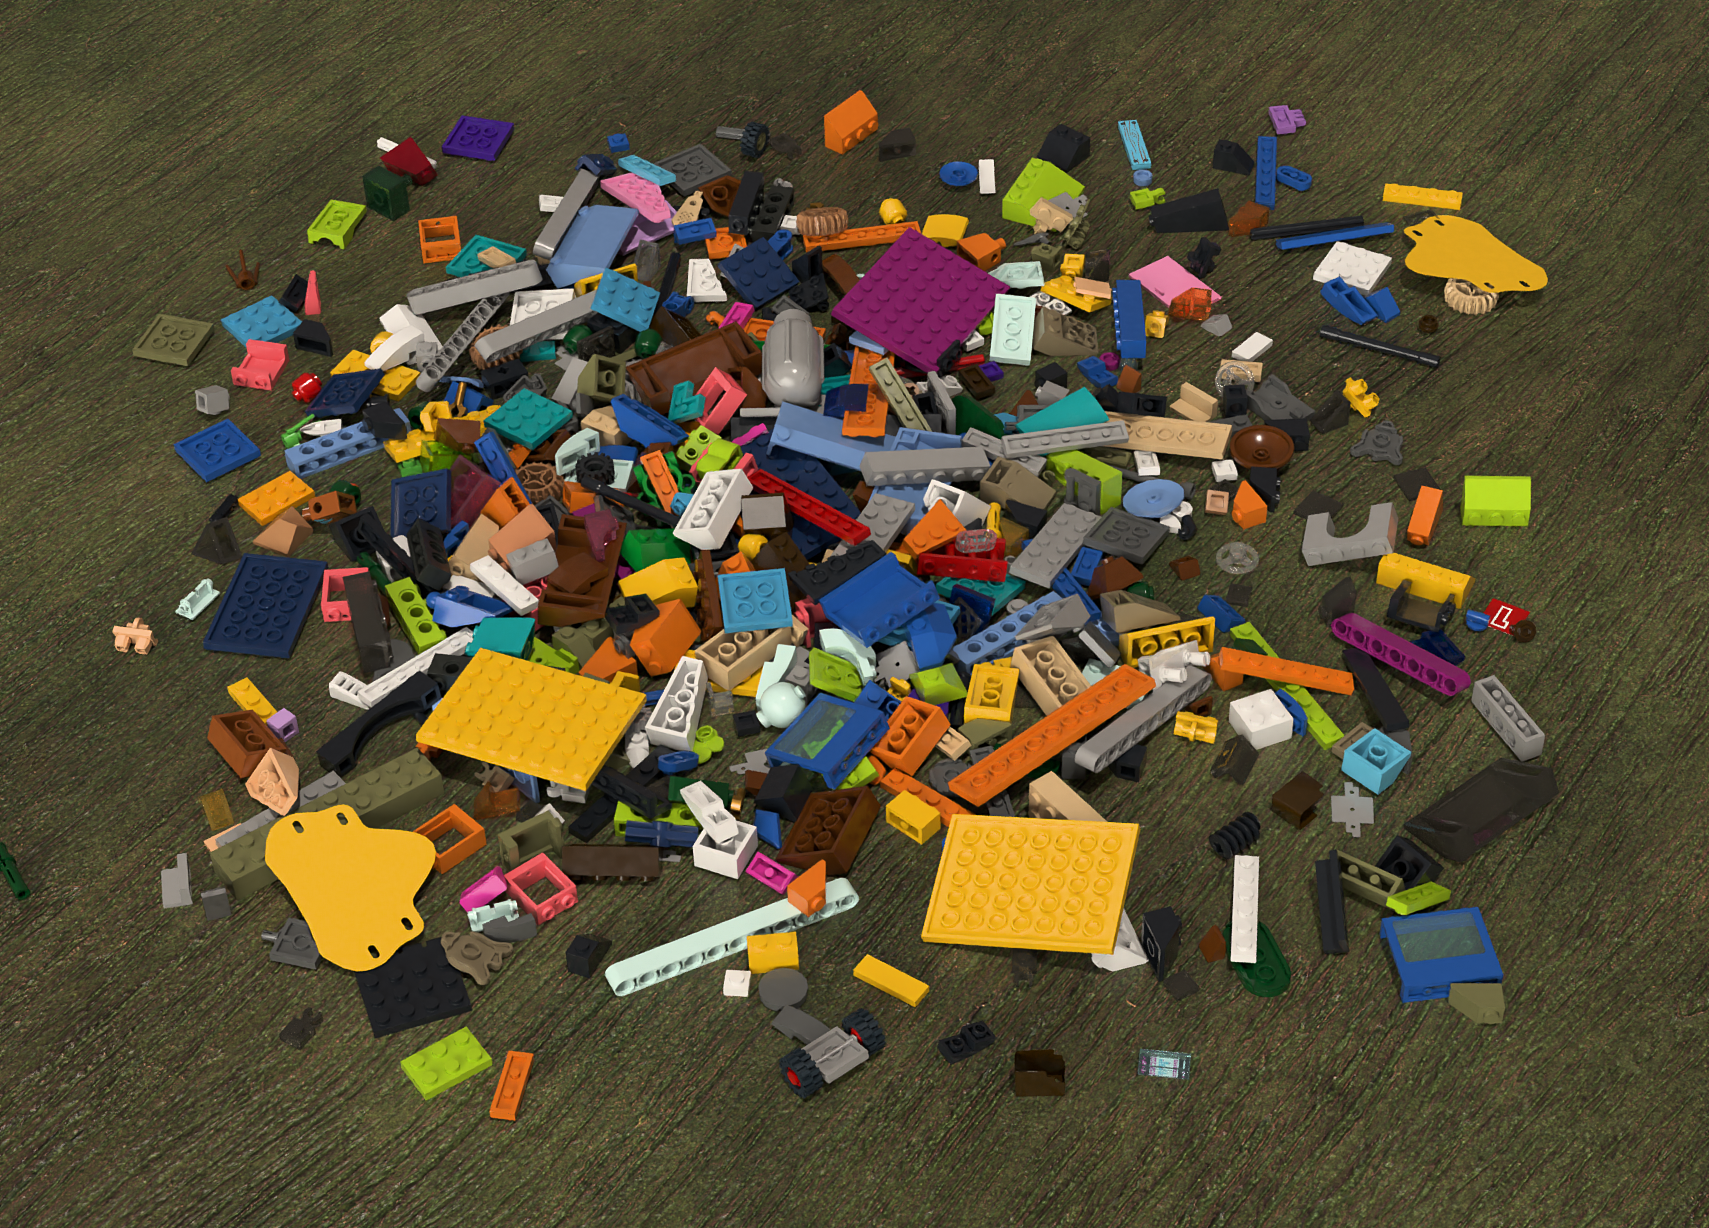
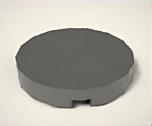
(943, 773)
(783, 988)

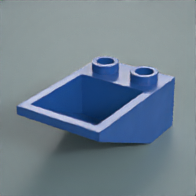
(464, 607)

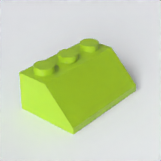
(1496, 500)

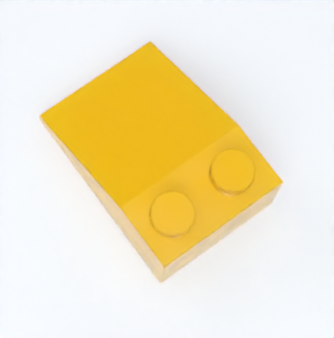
(662, 582)
(991, 693)

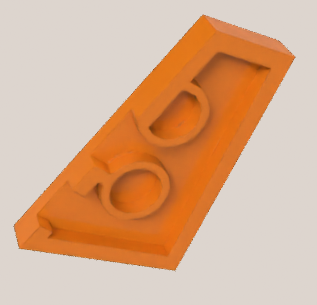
(933, 531)

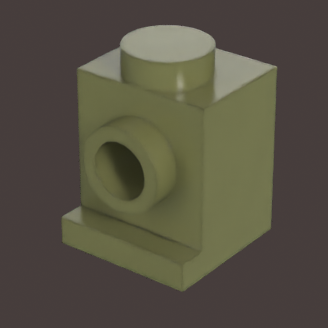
(1049, 256)

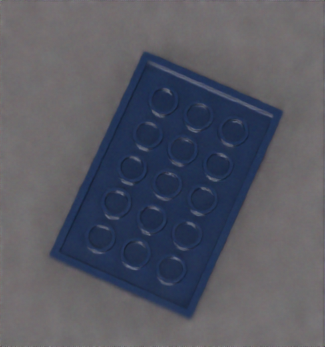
(265, 605)

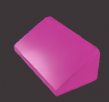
(770, 873)
(484, 890)

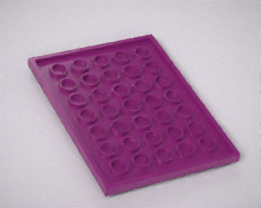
(919, 300)

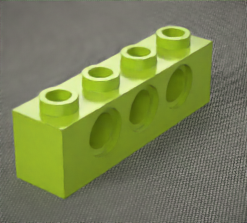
(413, 615)
(679, 815)

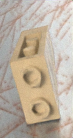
(473, 547)

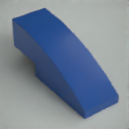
(1348, 301)

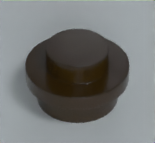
(1428, 323)

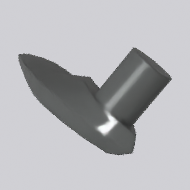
(1036, 238)

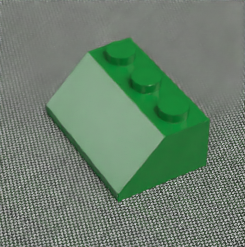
(647, 547)

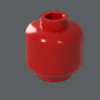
(306, 387)

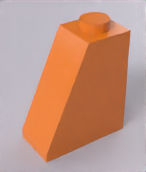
(577, 497)
(505, 503)
(1425, 516)
(608, 661)

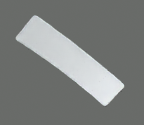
(986, 176)

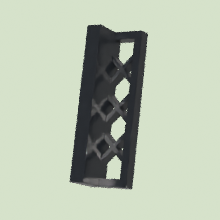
(630, 792)
(1332, 904)

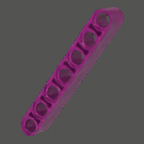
(1401, 654)

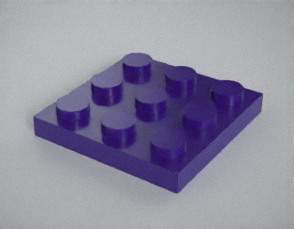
(478, 138)

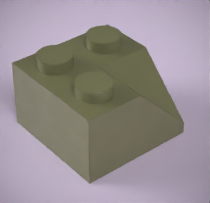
(602, 379)

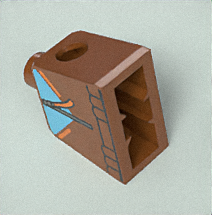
(330, 507)

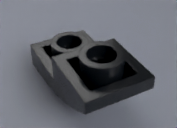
(967, 1043)

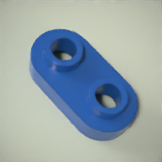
(1294, 178)
(677, 762)

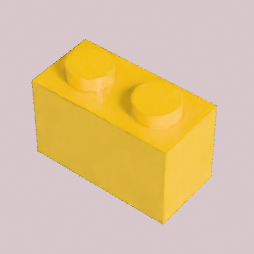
(913, 817)
(772, 952)

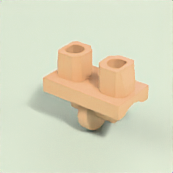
(134, 633)

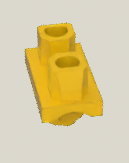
(1359, 400)
(1196, 727)

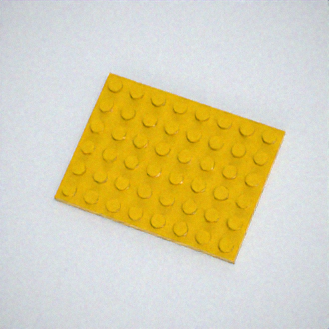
(532, 718)
(1032, 883)

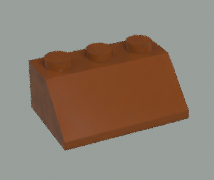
(242, 740)

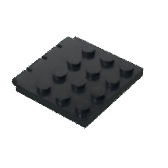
(412, 989)

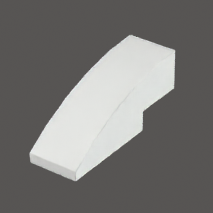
(395, 349)
(710, 811)

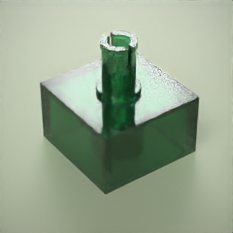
(387, 192)

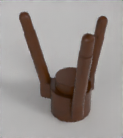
(245, 279)
(839, 336)

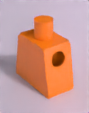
(981, 250)

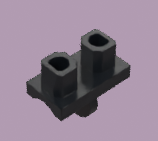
(1201, 259)

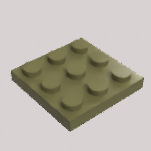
(173, 339)

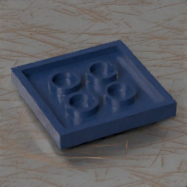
(758, 273)
(345, 393)
(421, 497)

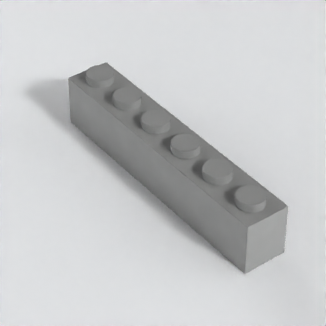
(924, 465)

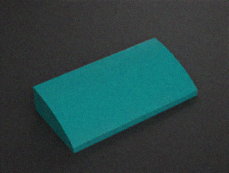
(1072, 411)

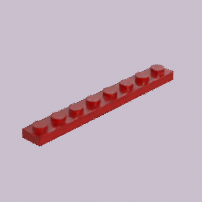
(811, 508)

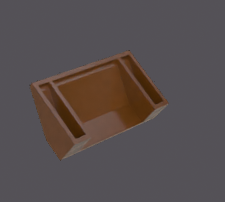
(694, 362)
(563, 608)

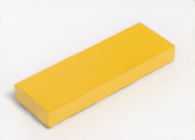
(891, 980)

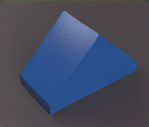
(1383, 304)

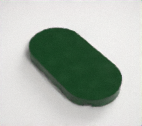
(974, 415)
(1270, 973)

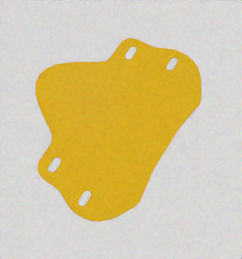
(1470, 253)
(351, 882)

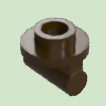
(1523, 630)

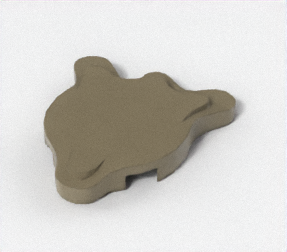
(475, 954)

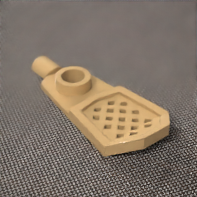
(687, 211)

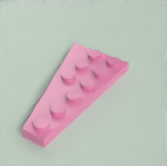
(639, 195)

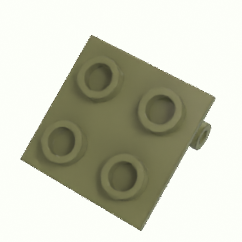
(1078, 229)

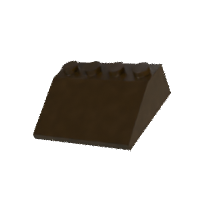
(779, 554)

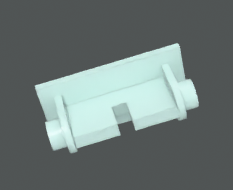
(198, 600)
(484, 914)

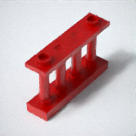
(951, 562)

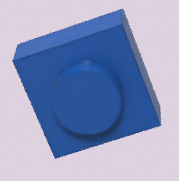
(618, 143)

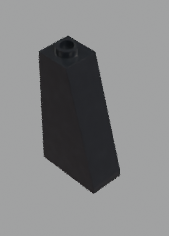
(747, 203)
(1190, 214)

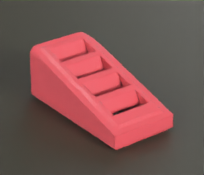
(312, 298)

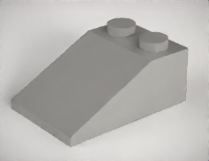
(1056, 619)

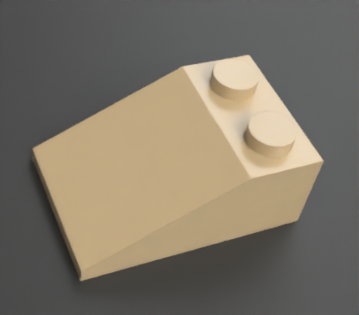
(605, 422)

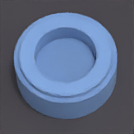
(1142, 178)

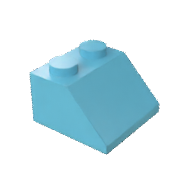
(1375, 761)

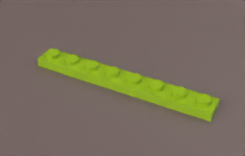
(1318, 722)

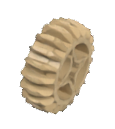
(1469, 298)

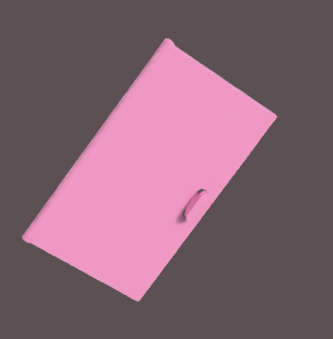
(1167, 280)

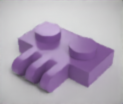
(1286, 120)

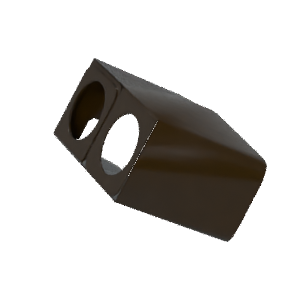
(1296, 800)
(1037, 1073)

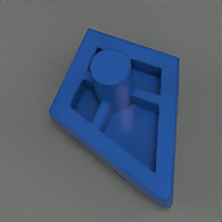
(768, 827)

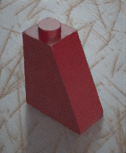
(409, 160)

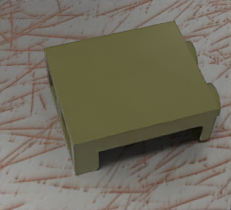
(530, 839)

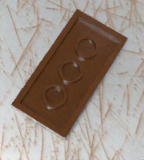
(707, 597)

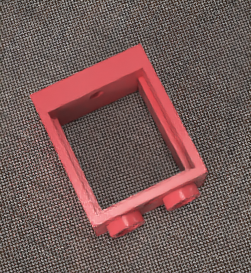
(711, 389)
(334, 582)
(532, 872)

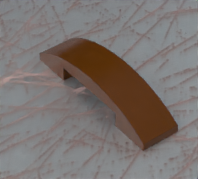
(840, 272)

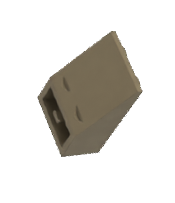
(1063, 335)
(1014, 482)
(1130, 611)

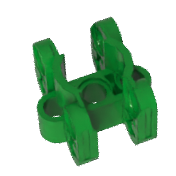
(647, 490)

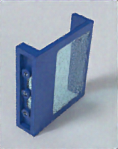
(829, 738)
(1439, 951)

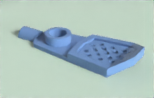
(476, 382)

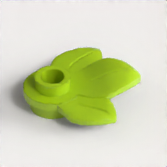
(706, 743)

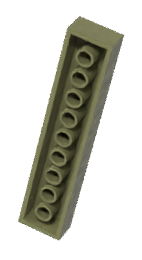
(373, 796)

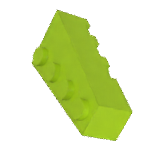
(1110, 477)

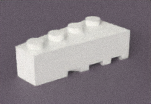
(679, 707)

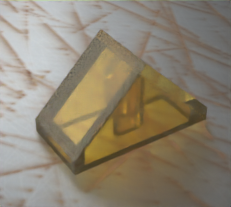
(1014, 535)
(216, 809)

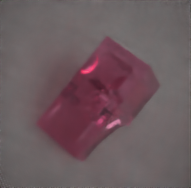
(600, 531)

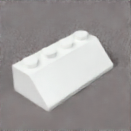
(713, 509)
(1127, 951)

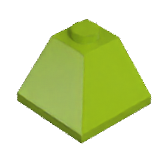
(938, 684)

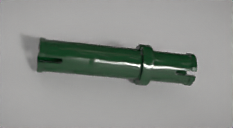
(375, 571)
(12, 874)

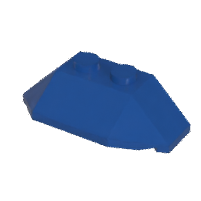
(644, 423)
(930, 636)

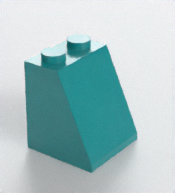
(504, 636)

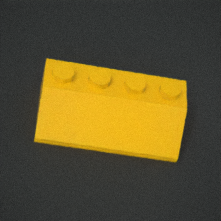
(1427, 579)
(1152, 640)

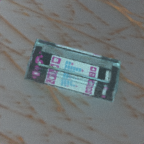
(1164, 1064)

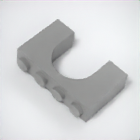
(1374, 540)

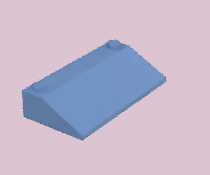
(590, 243)
(822, 437)
(916, 440)

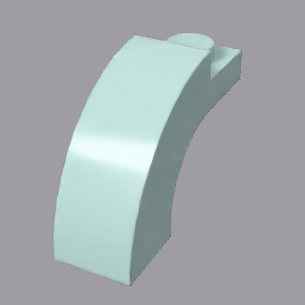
(846, 647)

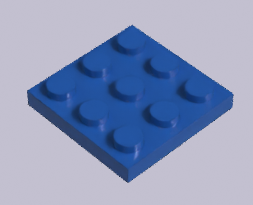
(217, 450)

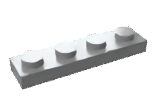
(994, 448)

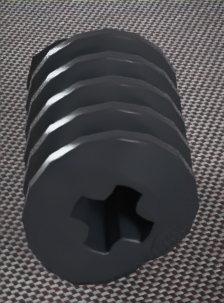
(1236, 835)

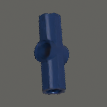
(661, 833)

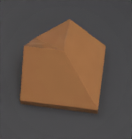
(284, 533)

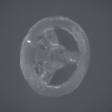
(1227, 367)
(1237, 555)

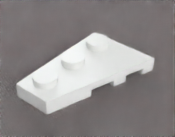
(703, 282)

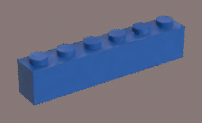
(1129, 319)

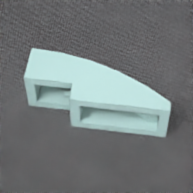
(576, 446)
(776, 671)

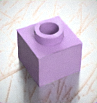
(283, 725)

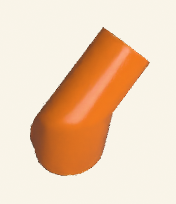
(715, 317)
(879, 768)

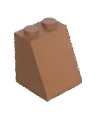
(518, 533)

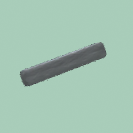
(732, 133)

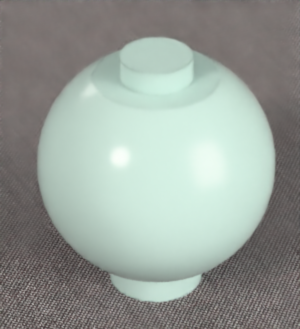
(781, 705)

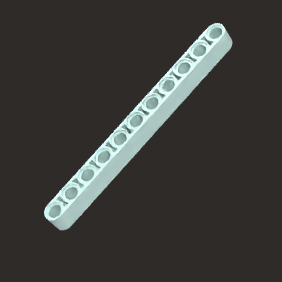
(722, 940)

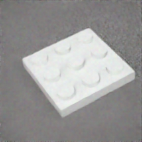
(1354, 265)
(534, 302)

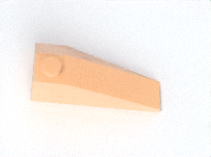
(275, 781)

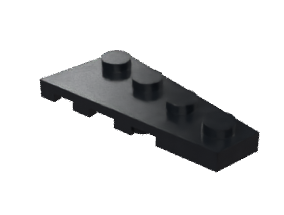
(825, 577)

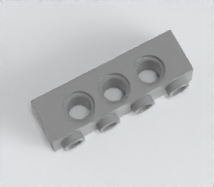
(1508, 718)

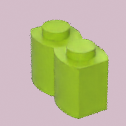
(720, 456)

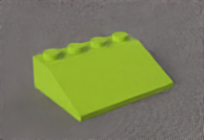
(1037, 181)

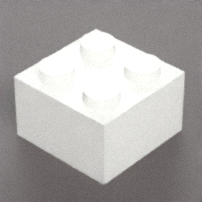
(1261, 719)
(729, 855)

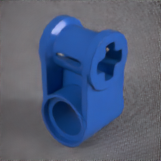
(782, 243)
(679, 304)

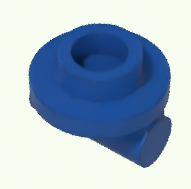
(1477, 620)

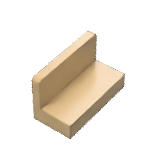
(1195, 404)

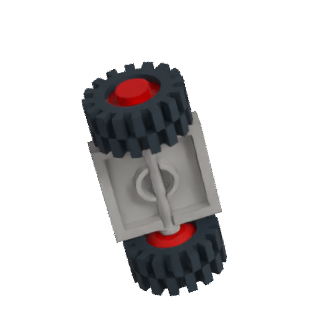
(832, 1053)

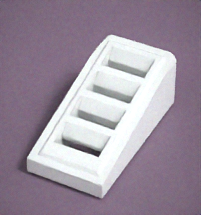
(339, 689)

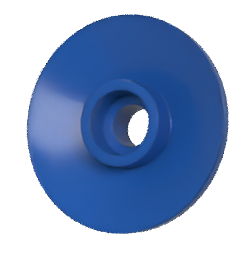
(958, 173)

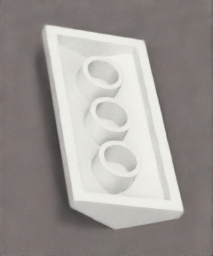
(401, 317)

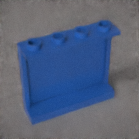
(878, 600)

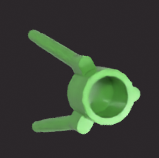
(292, 435)

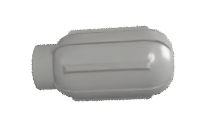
(793, 360)

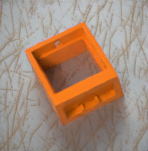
(439, 250)
(454, 818)

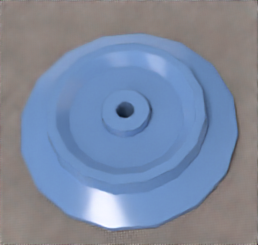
(1153, 498)

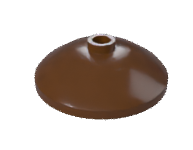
(1261, 447)

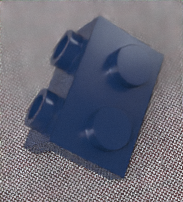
(597, 164)

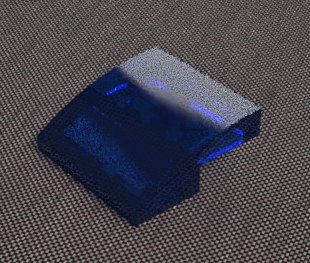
(846, 397)
(981, 605)
(1440, 645)

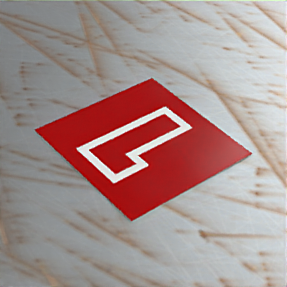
(1504, 615)

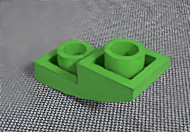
(409, 467)

